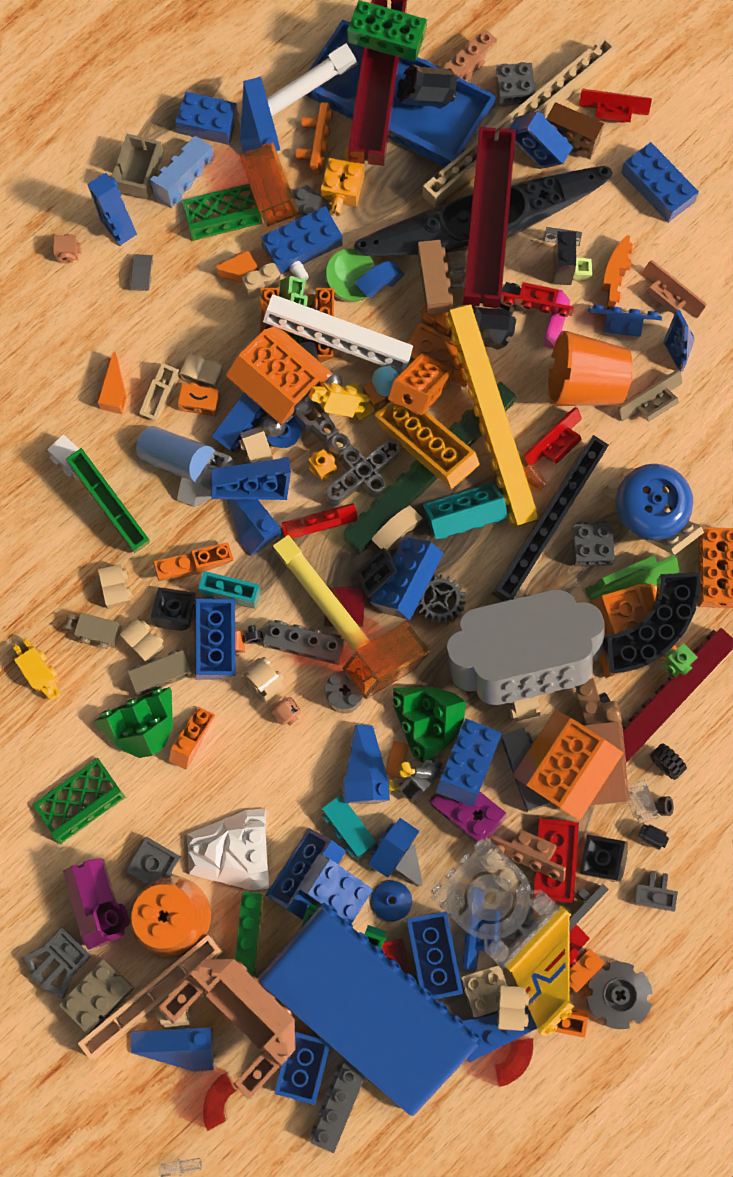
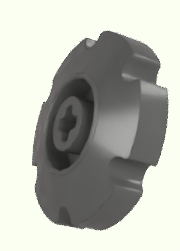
(634, 990)

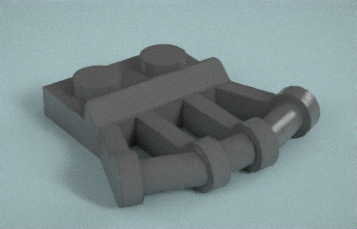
(67, 952)

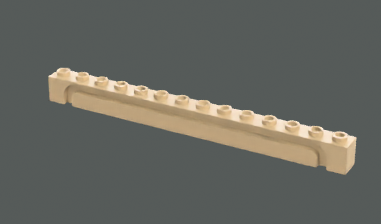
(556, 90)

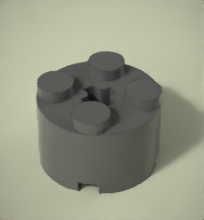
(335, 698)

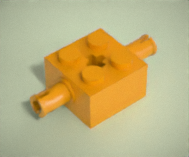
(342, 183)

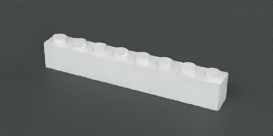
(337, 333)

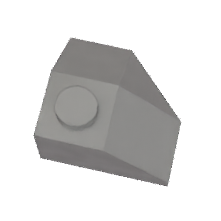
(195, 492)

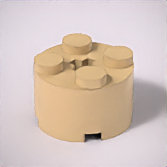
(262, 679)
(524, 708)

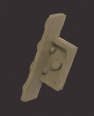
(654, 399)

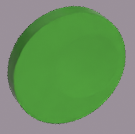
(344, 271)

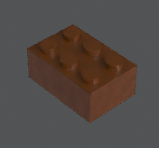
(577, 128)

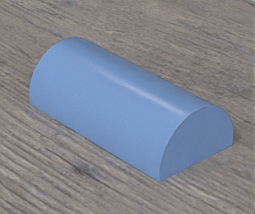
(173, 452)

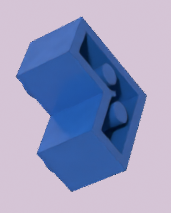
(392, 847)

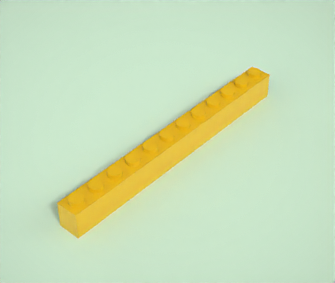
(492, 416)

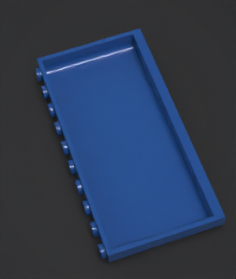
(423, 129)
(368, 1009)

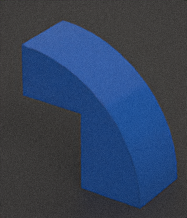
(383, 274)

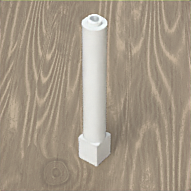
(337, 63)

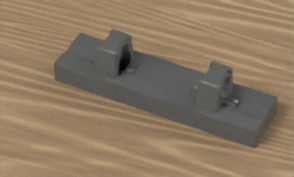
(589, 901)

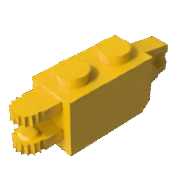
(338, 399)
(36, 670)

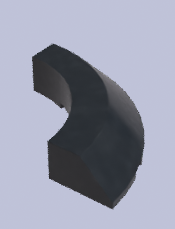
(661, 629)

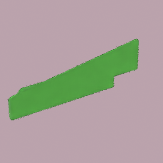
(292, 289)
(642, 572)

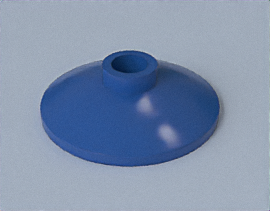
(290, 438)
(389, 911)

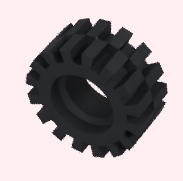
(668, 761)

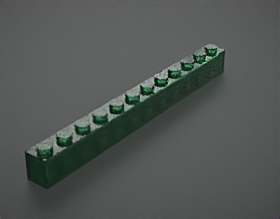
(413, 483)

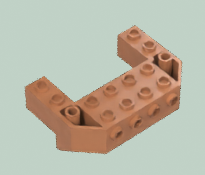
(247, 1007)

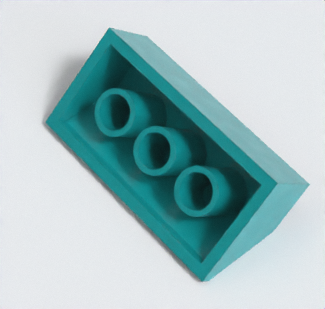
(465, 510)

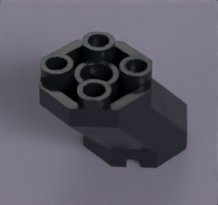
(427, 86)
(494, 326)

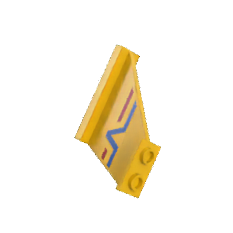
(544, 973)

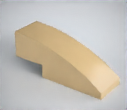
(160, 391)

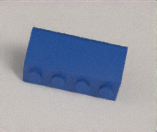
(214, 638)
(284, 889)

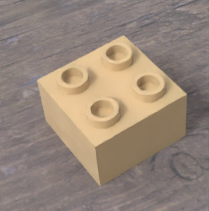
(482, 990)

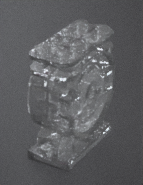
(451, 899)

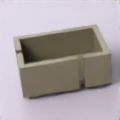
(137, 165)
(96, 996)

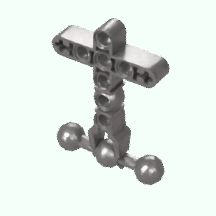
(305, 406)

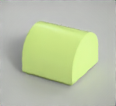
(583, 269)

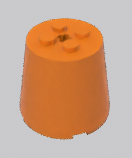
(588, 372)
(187, 918)

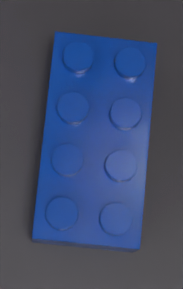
(659, 182)
(302, 240)
(415, 566)
(468, 762)
(434, 955)

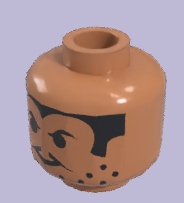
(286, 711)

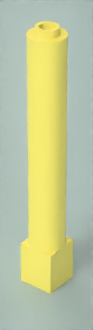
(320, 593)

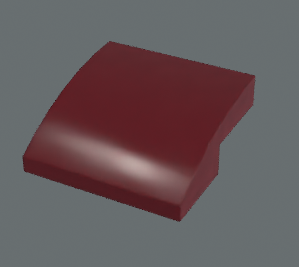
(352, 600)

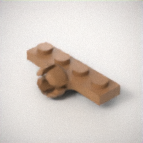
(593, 709)

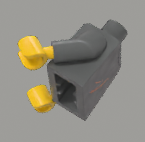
(420, 778)

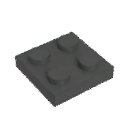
(152, 861)

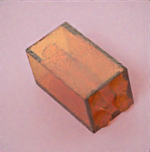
(269, 184)
(386, 659)

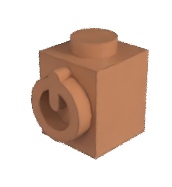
(67, 248)

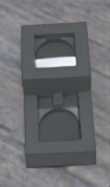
(141, 272)

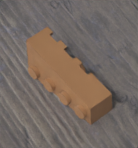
(433, 277)

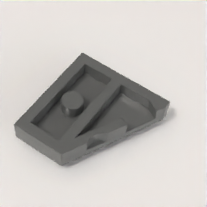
(309, 200)

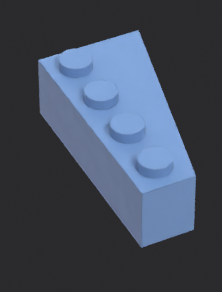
(182, 171)

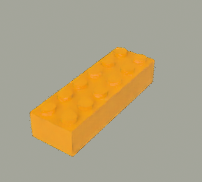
(429, 443)

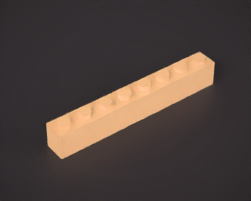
(147, 999)

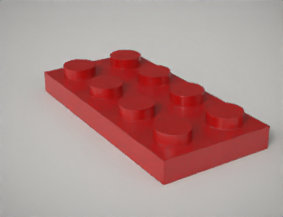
(565, 837)

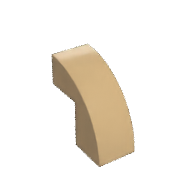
(396, 528)

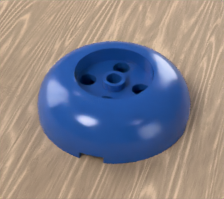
(658, 524)

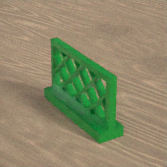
(225, 222)
(84, 815)

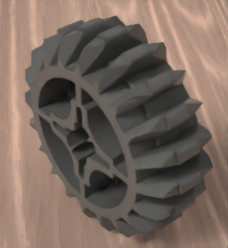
(446, 596)

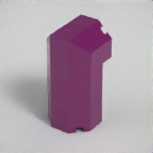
(94, 903)

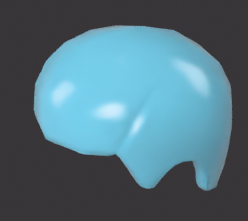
(383, 380)

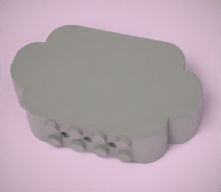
(526, 647)

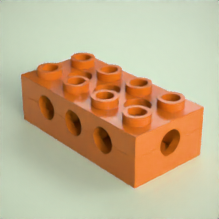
(423, 381)
(710, 575)

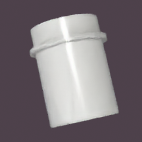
(298, 270)

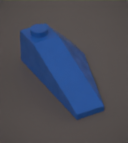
(256, 117)
(679, 340)
(253, 524)
(366, 775)
(179, 1047)

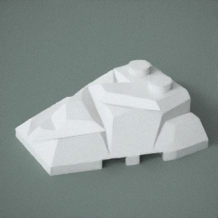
(232, 851)

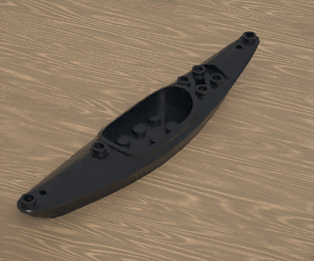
(450, 223)

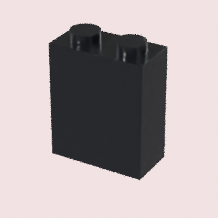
(564, 258)

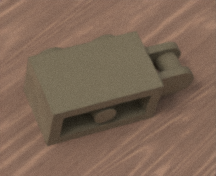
(94, 630)

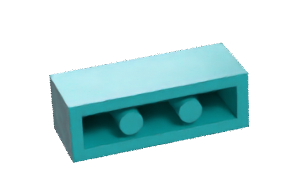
(225, 587)
(348, 827)

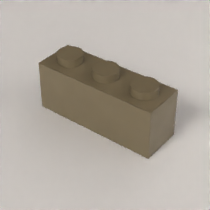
(160, 672)

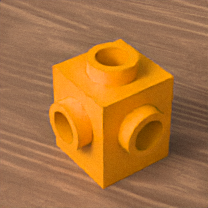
(322, 465)

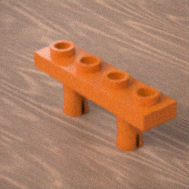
(320, 145)

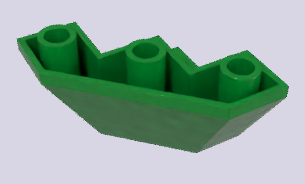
(428, 718)
(140, 724)

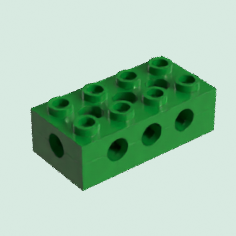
(387, 30)

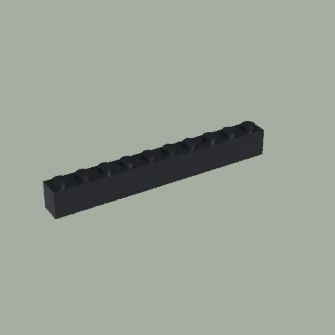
(550, 519)

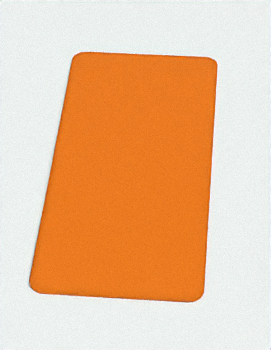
(396, 758)

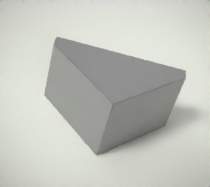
(410, 867)

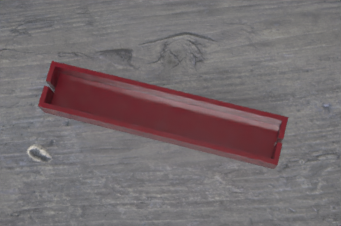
(374, 101)
(489, 218)

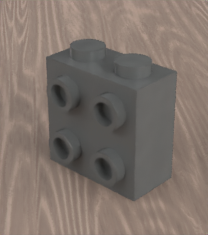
(514, 83)
(593, 544)

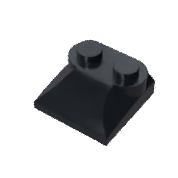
(173, 609)
(604, 858)

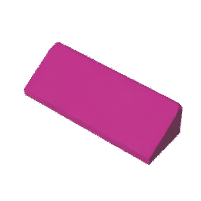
(556, 322)

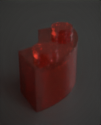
(515, 1063)
(216, 1101)

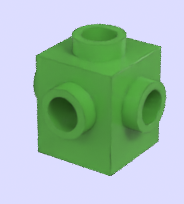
(679, 660)

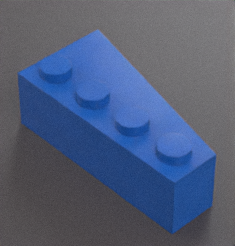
(111, 208)
(241, 418)
(252, 481)
(494, 1038)

